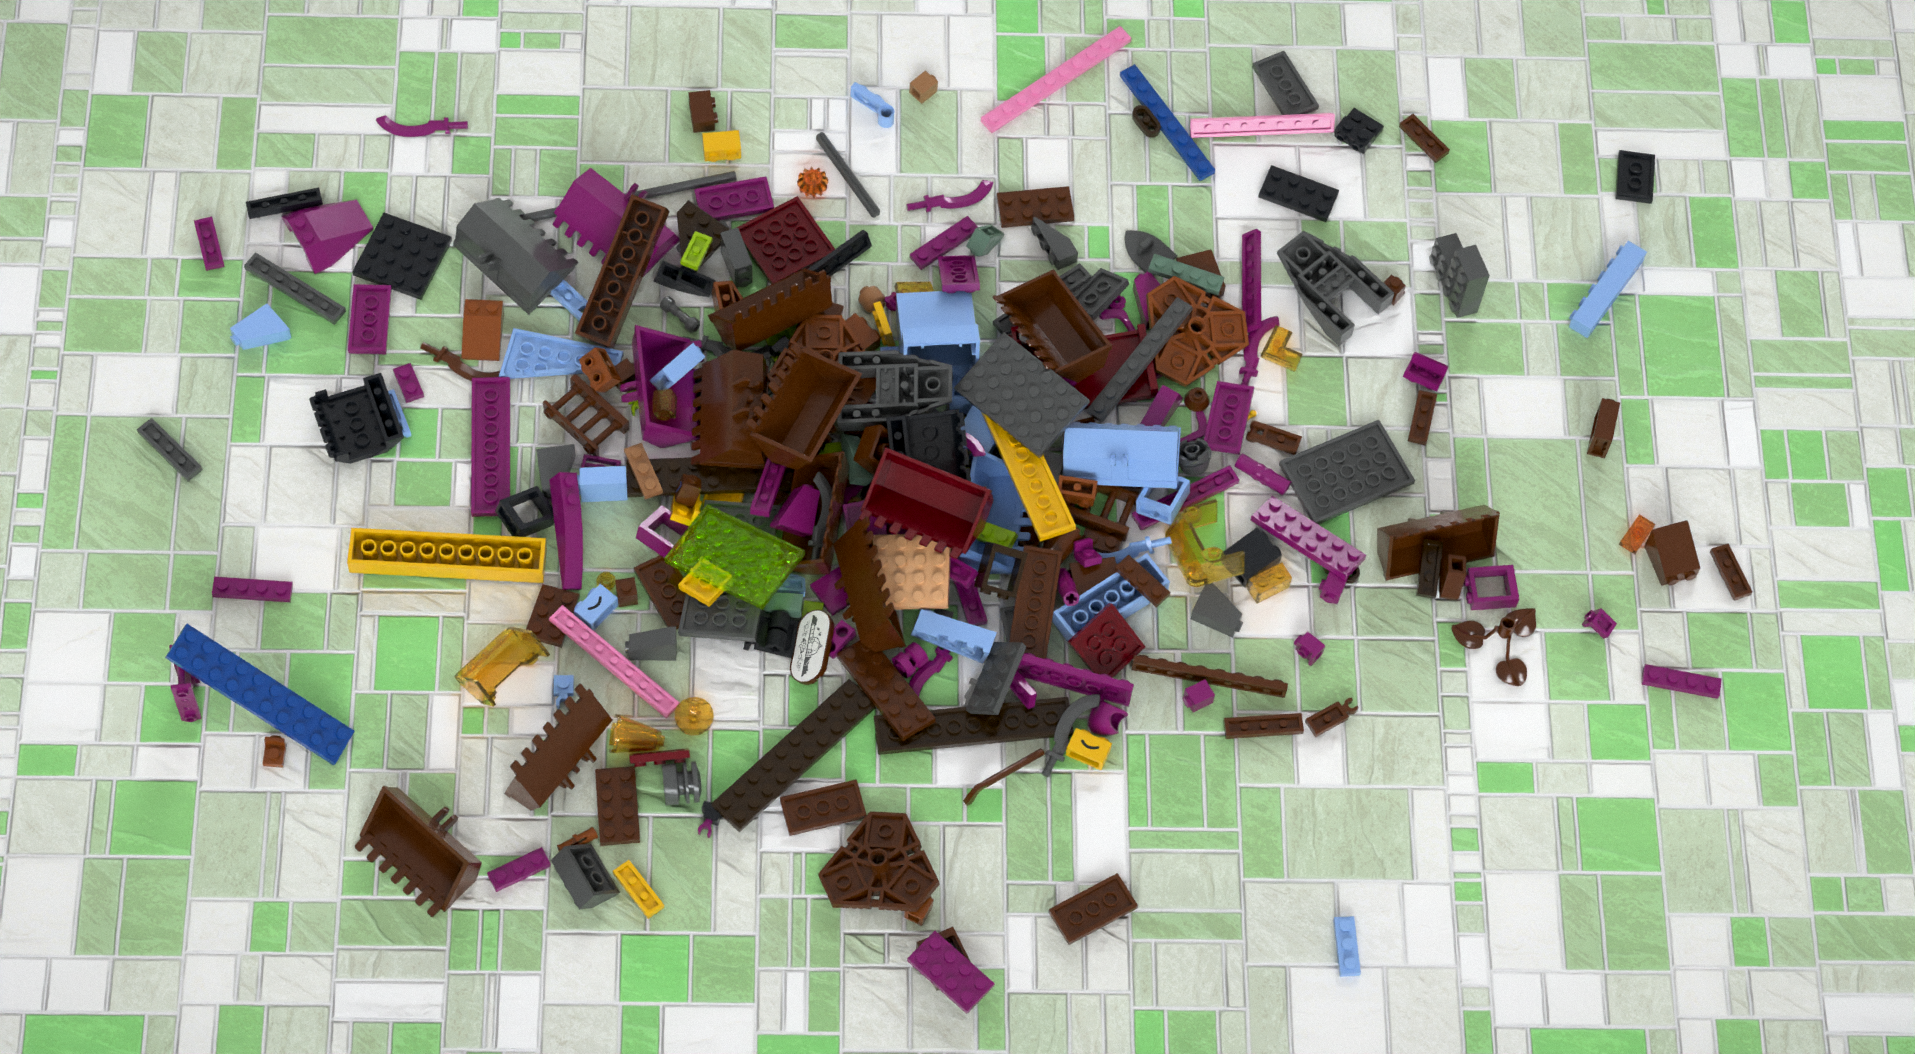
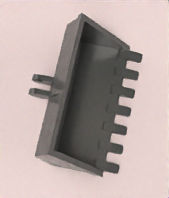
(512, 252)

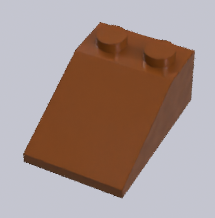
(482, 329)

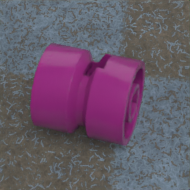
(910, 659)

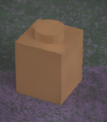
(923, 86)

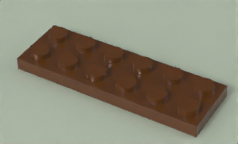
(1036, 600)
(886, 689)

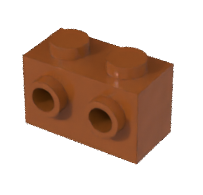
(599, 370)
(1077, 490)

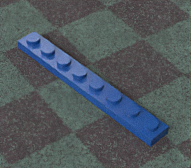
(1169, 124)

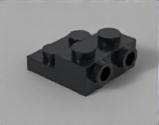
(1358, 130)

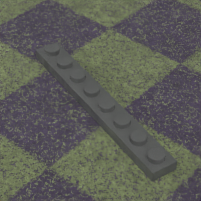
(1139, 359)

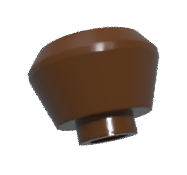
(1196, 399)

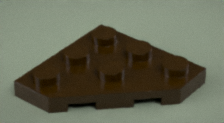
(692, 219)

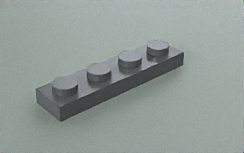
(169, 449)

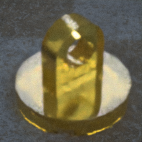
(694, 716)

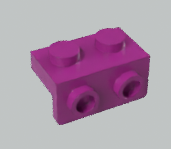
(1425, 371)

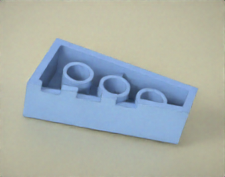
(954, 635)

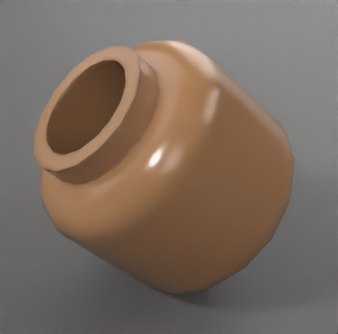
(870, 295)

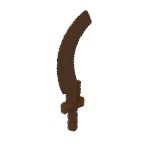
(455, 363)

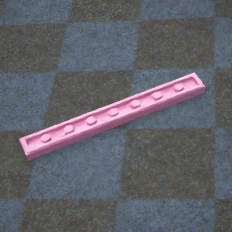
(1262, 125)
(614, 661)

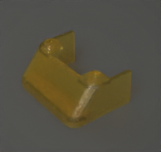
(1196, 563)
(498, 661)

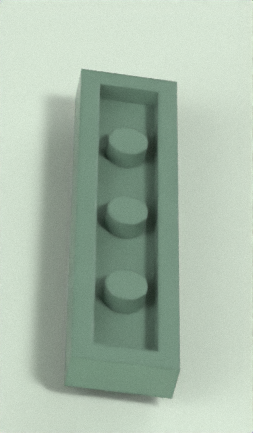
(1200, 278)

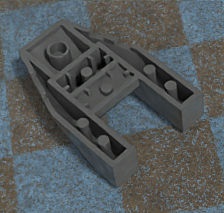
(1323, 274)
(903, 387)

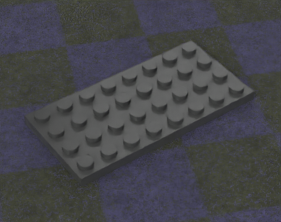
(728, 616)

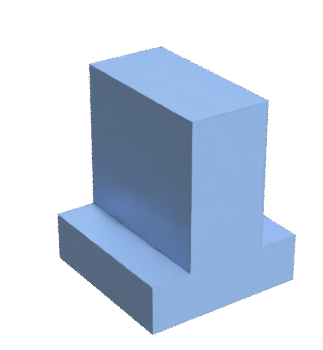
(939, 329)

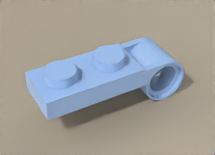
(875, 103)

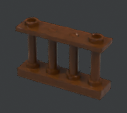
(591, 398)
(1101, 523)

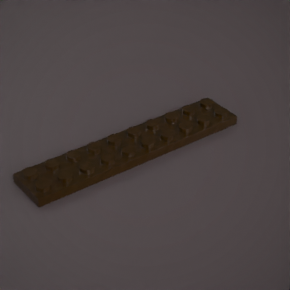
(713, 478)
(959, 728)
(793, 755)

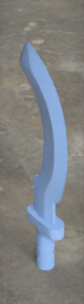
(1136, 547)

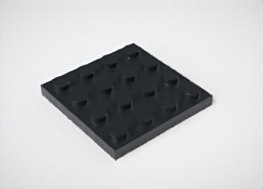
(402, 255)

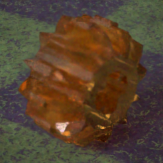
(812, 182)

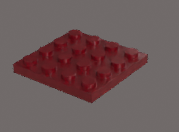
(785, 240)

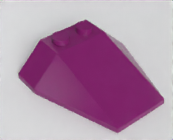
(328, 231)

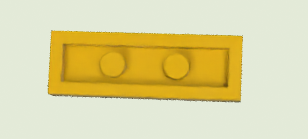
(638, 889)

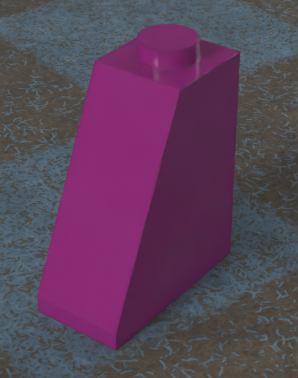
(1142, 285)
(1162, 407)
(798, 512)

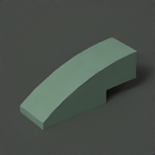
(857, 473)
(786, 602)

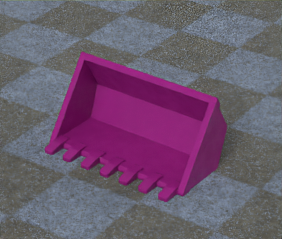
(596, 210)
(651, 354)

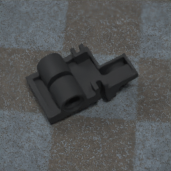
(775, 634)

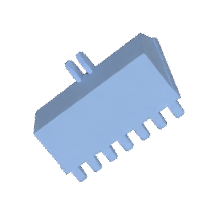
(1122, 454)

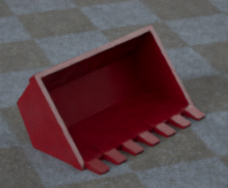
(927, 503)

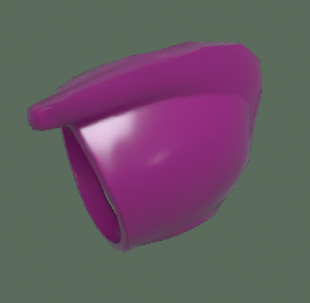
(1105, 718)

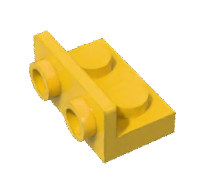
(685, 514)

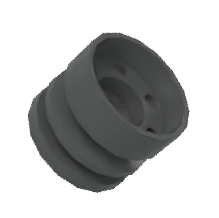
(681, 783)

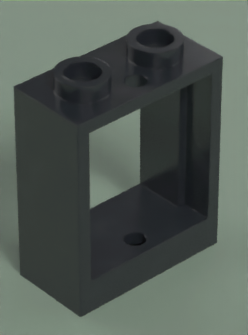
(514, 523)

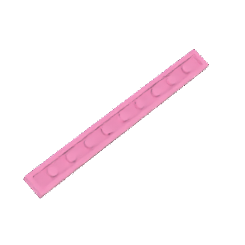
(1055, 79)

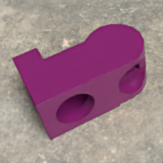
(842, 635)

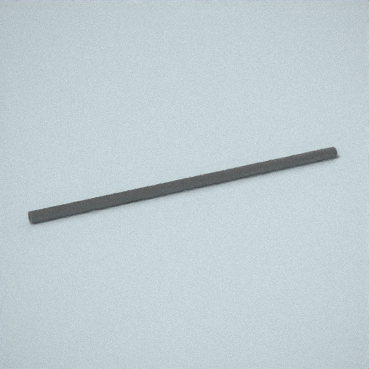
(652, 192)

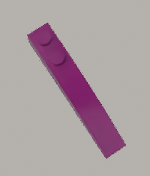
(568, 528)

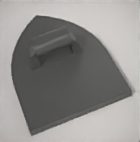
(1143, 246)

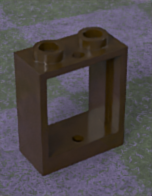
(986, 565)

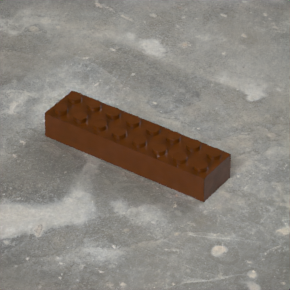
(622, 272)

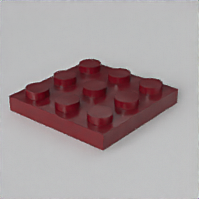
(1106, 642)

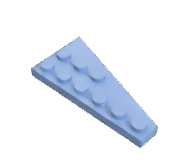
(545, 355)

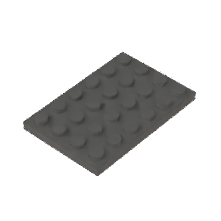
(1021, 395)
(1346, 472)

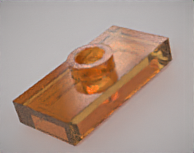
(1637, 534)

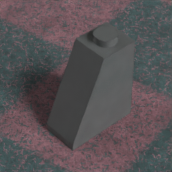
(552, 461)
(1217, 611)
(653, 645)

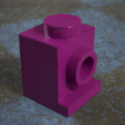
(1309, 647)

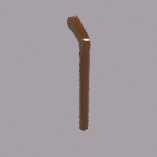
(969, 799)

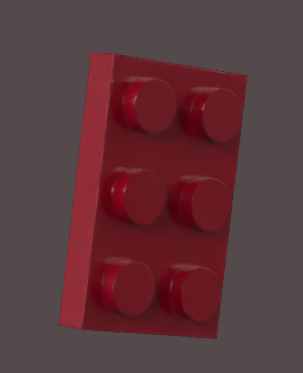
(659, 757)

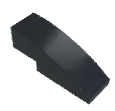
(684, 279)

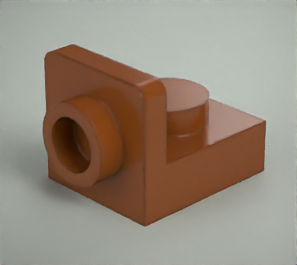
(274, 751)

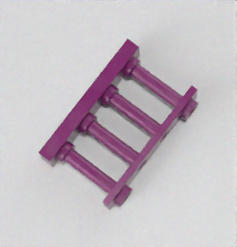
(185, 696)

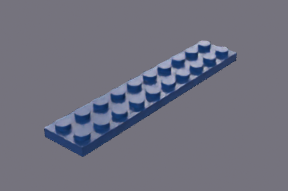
(259, 694)

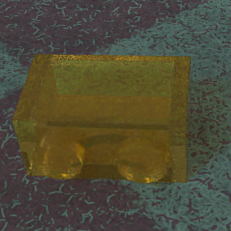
(1269, 583)

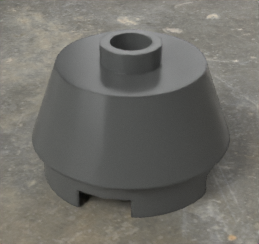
(1194, 456)

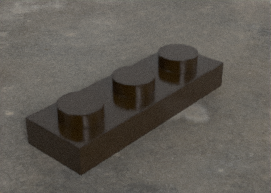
(1429, 568)

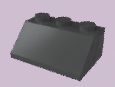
(584, 875)

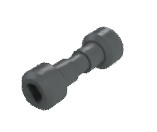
(691, 323)

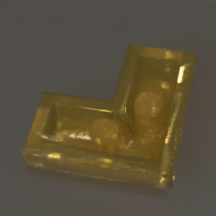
(1278, 353)

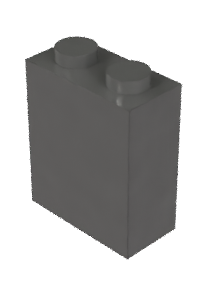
(736, 257)

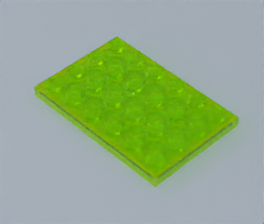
(734, 556)

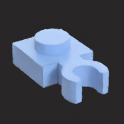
(563, 688)

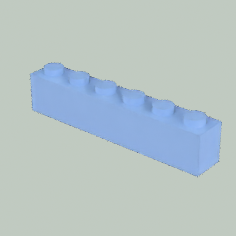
(1607, 289)

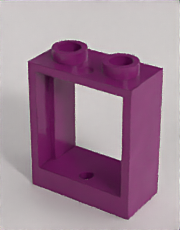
(653, 540)
(1497, 602)

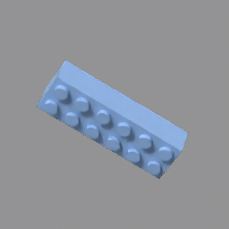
(1111, 590)

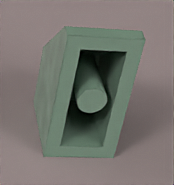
(984, 240)

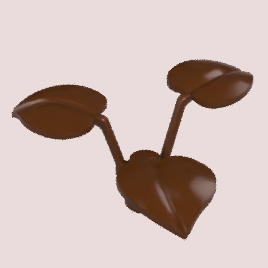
(1521, 621)

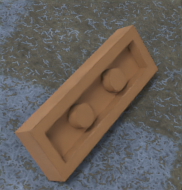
(643, 471)

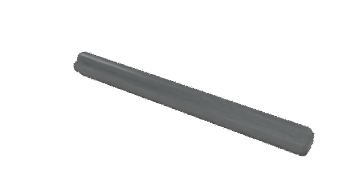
(847, 174)

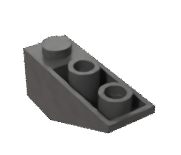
(1058, 246)

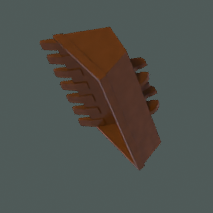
(1056, 326)
(728, 397)
(835, 469)
(1463, 533)
(875, 622)
(559, 751)

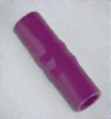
(1262, 474)
(1067, 588)

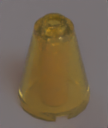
(634, 736)

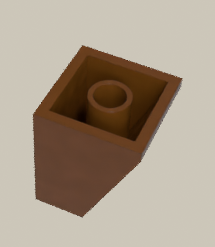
(1673, 553)

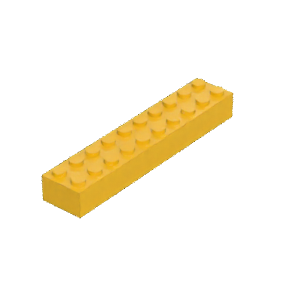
(447, 555)

